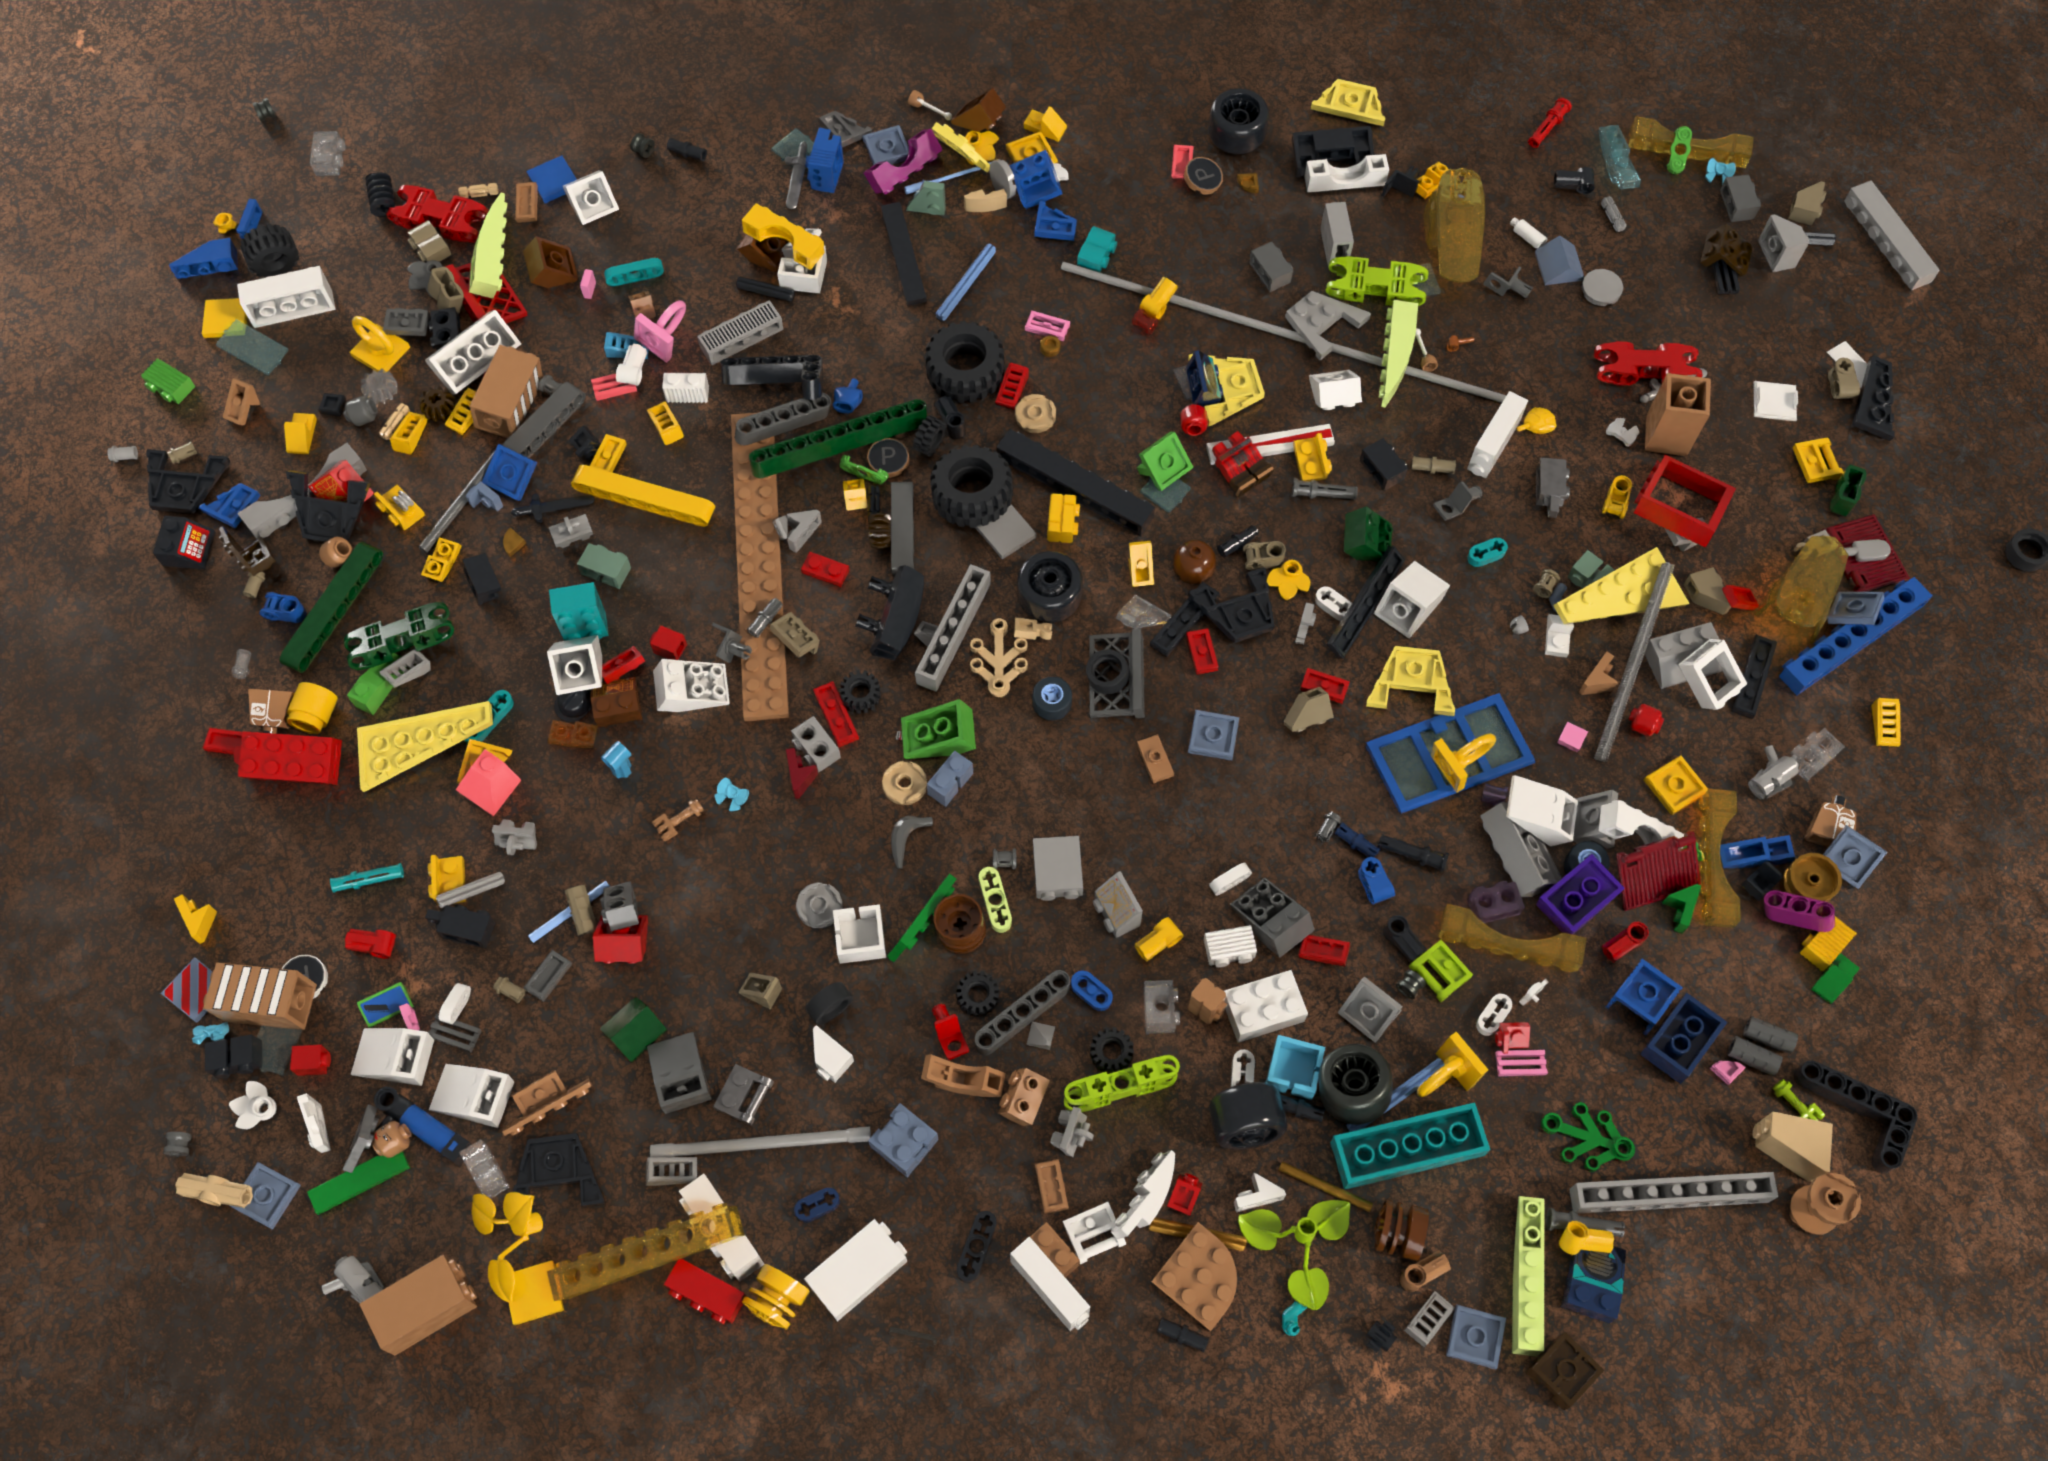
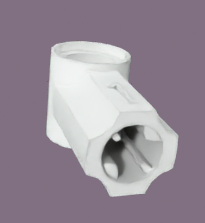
(631, 369)

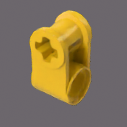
(1616, 499)

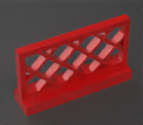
(472, 304)

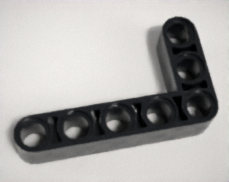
(776, 369)
(1865, 1106)

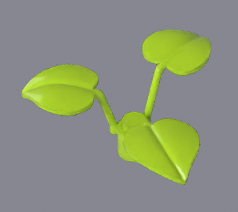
(1327, 1217)

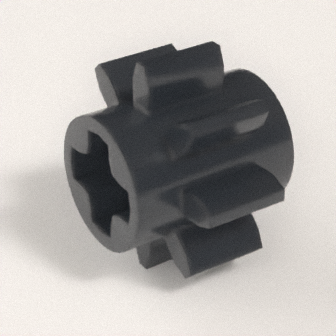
(1381, 1336)

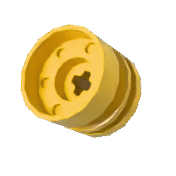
(775, 1296)

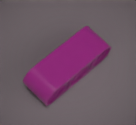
(1811, 911)

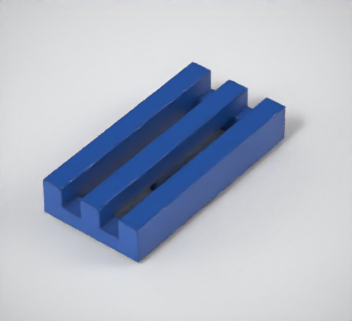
(250, 218)

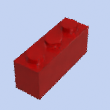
(704, 1291)

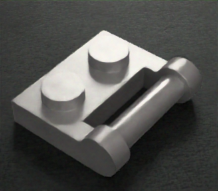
(736, 1091)

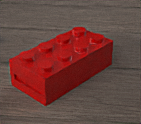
(288, 758)

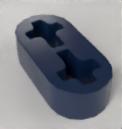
(819, 1210)

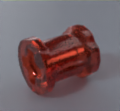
(1145, 321)

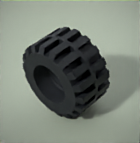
(269, 250)

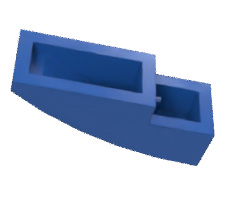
(1756, 851)

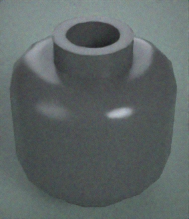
(360, 410)

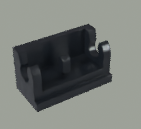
(481, 578)

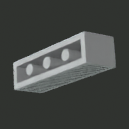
(740, 332)

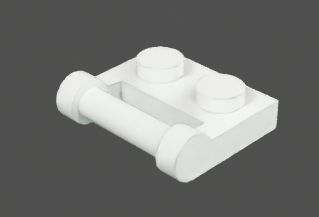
(1090, 1225)

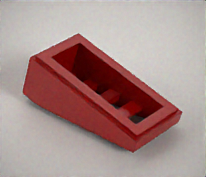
(1015, 373)

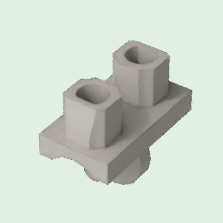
(571, 531)
(514, 838)
(1075, 1132)

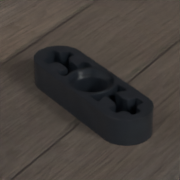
(989, 1231)

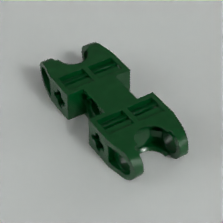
(388, 640)

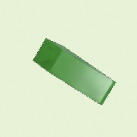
(372, 688)

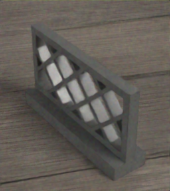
(1136, 675)

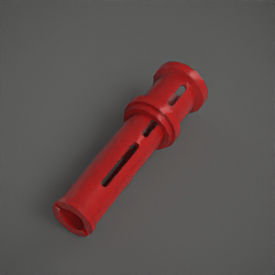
(1537, 137)

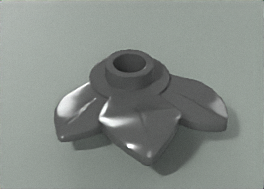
(421, 274)

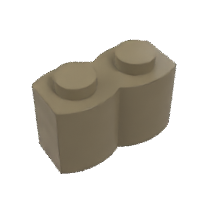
(428, 243)
(444, 289)

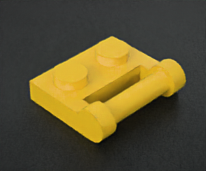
(1812, 462)

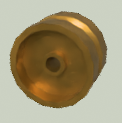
(1812, 877)

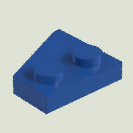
(1054, 224)
(231, 503)

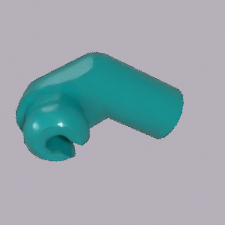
(1290, 1318)

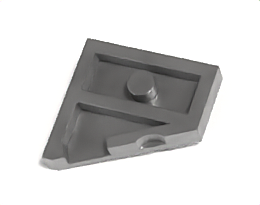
(843, 127)

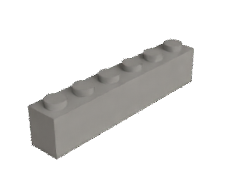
(1891, 235)
(953, 628)

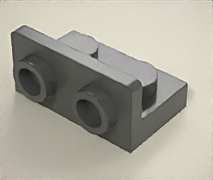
(406, 322)

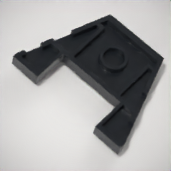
(180, 490)
(325, 517)
(1241, 616)
(558, 1162)

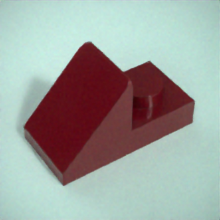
(800, 776)

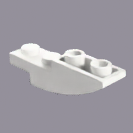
(1151, 1192)

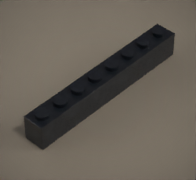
(1071, 479)

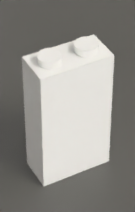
(1497, 434)
(856, 1269)
(1050, 1284)

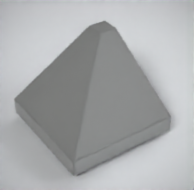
(781, 527)
(926, 632)
(1040, 1035)

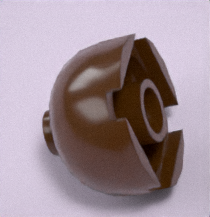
(1194, 562)

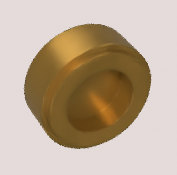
(1050, 346)

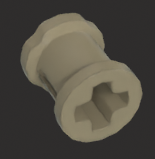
(1547, 592)

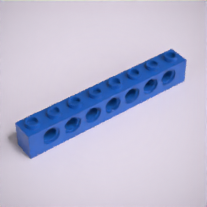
(1798, 679)

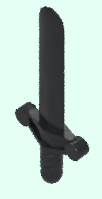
(537, 508)

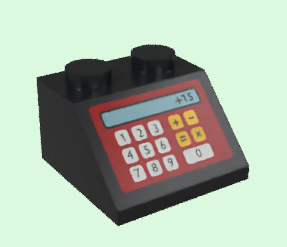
(183, 543)

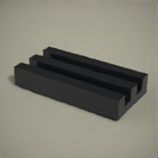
(1718, 280)

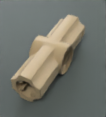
(214, 1190)

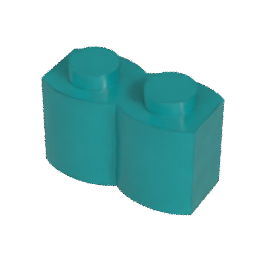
(1096, 249)

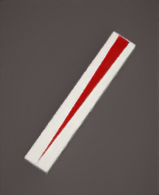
(1279, 442)

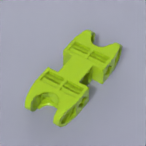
(1376, 280)
(1139, 1080)

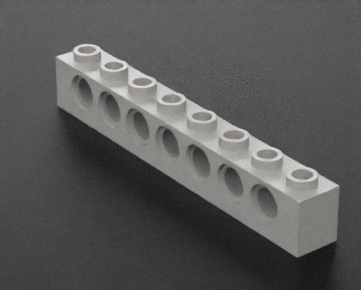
(1673, 1192)

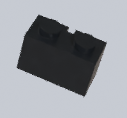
(1382, 458)
(239, 1057)

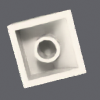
(591, 197)
(1336, 389)

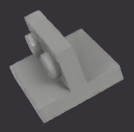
(1589, 817)
(1370, 1009)

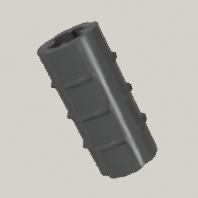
(1770, 1035)
(1754, 1056)

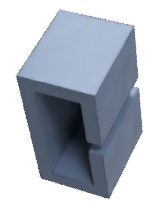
(943, 784)

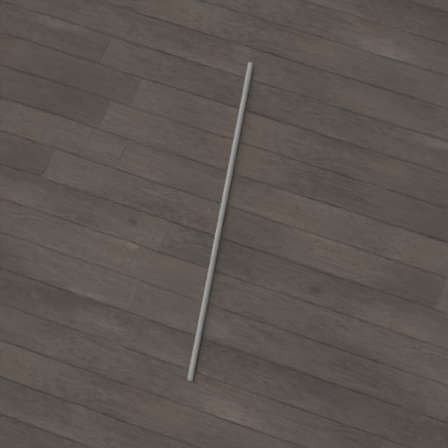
(1280, 331)

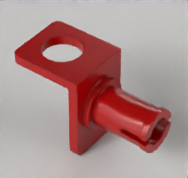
(948, 1030)

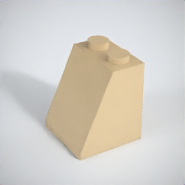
(1796, 1143)

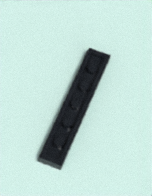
(903, 253)
(1365, 602)

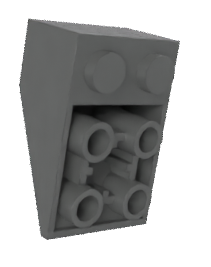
(1273, 916)
(678, 1073)

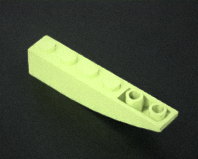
(488, 252)
(1398, 346)
(1528, 1278)

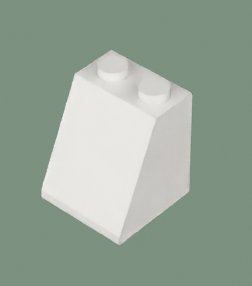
(1411, 599)
(576, 664)

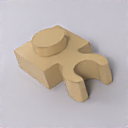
(1030, 629)

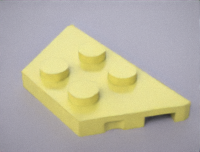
(1351, 101)
(960, 145)

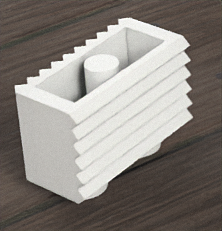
(685, 387)
(1230, 946)

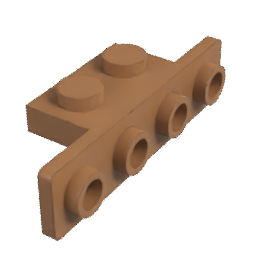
(541, 1097)

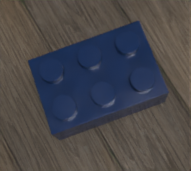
(1683, 1038)

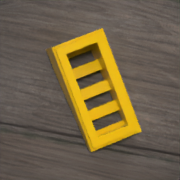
(460, 408)
(665, 423)
(405, 444)
(1889, 708)

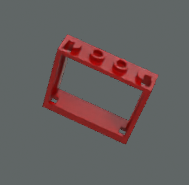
(1675, 519)

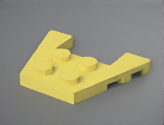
(1239, 384)
(1415, 671)

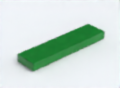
(360, 1180)

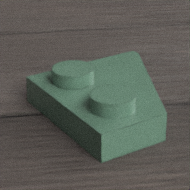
(929, 199)

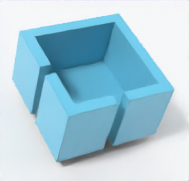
(1293, 1066)

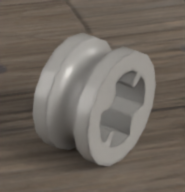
(403, 501)

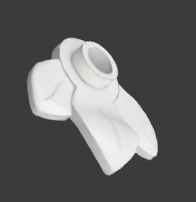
(251, 1104)

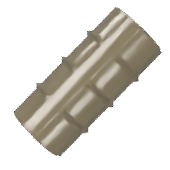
(581, 909)

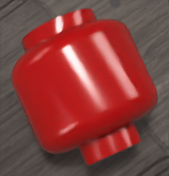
(1194, 420)
(1646, 720)

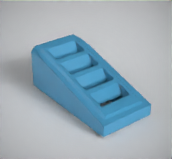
(619, 339)

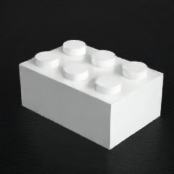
(1265, 1006)

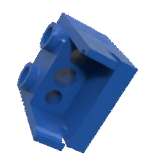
(825, 162)
(1036, 179)
(1647, 993)

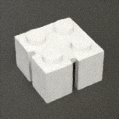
(860, 938)

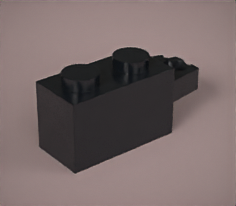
(463, 925)

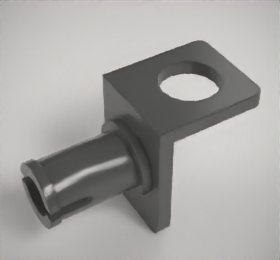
(1514, 284)
(1458, 500)
(731, 645)

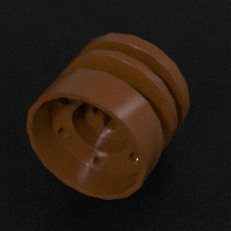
(955, 912)
(1402, 1230)

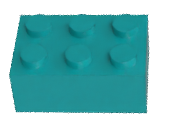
(578, 611)

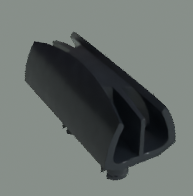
(899, 612)

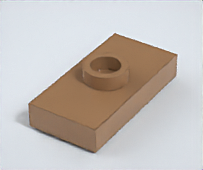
(526, 202)
(1155, 759)
(1051, 1186)

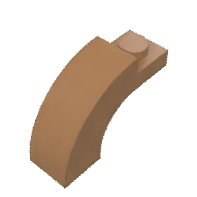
(963, 1079)

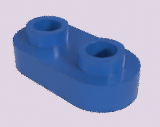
(1092, 990)

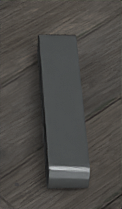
(546, 420)
(775, 425)
(902, 525)
(1026, 1002)

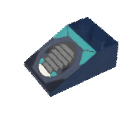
(1203, 380)
(1595, 1284)

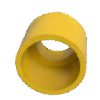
(311, 708)

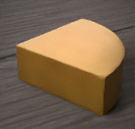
(1248, 182)
(512, 542)

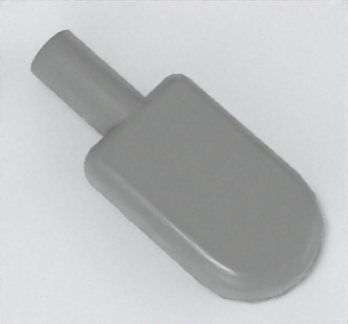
(1869, 550)

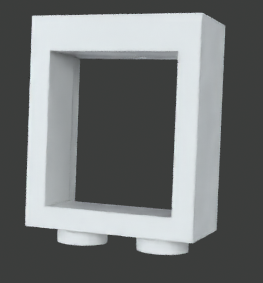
(1701, 657)

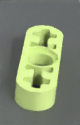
(999, 891)

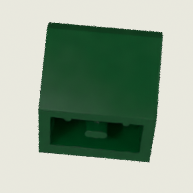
(1366, 535)

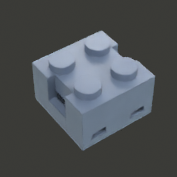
(903, 1140)

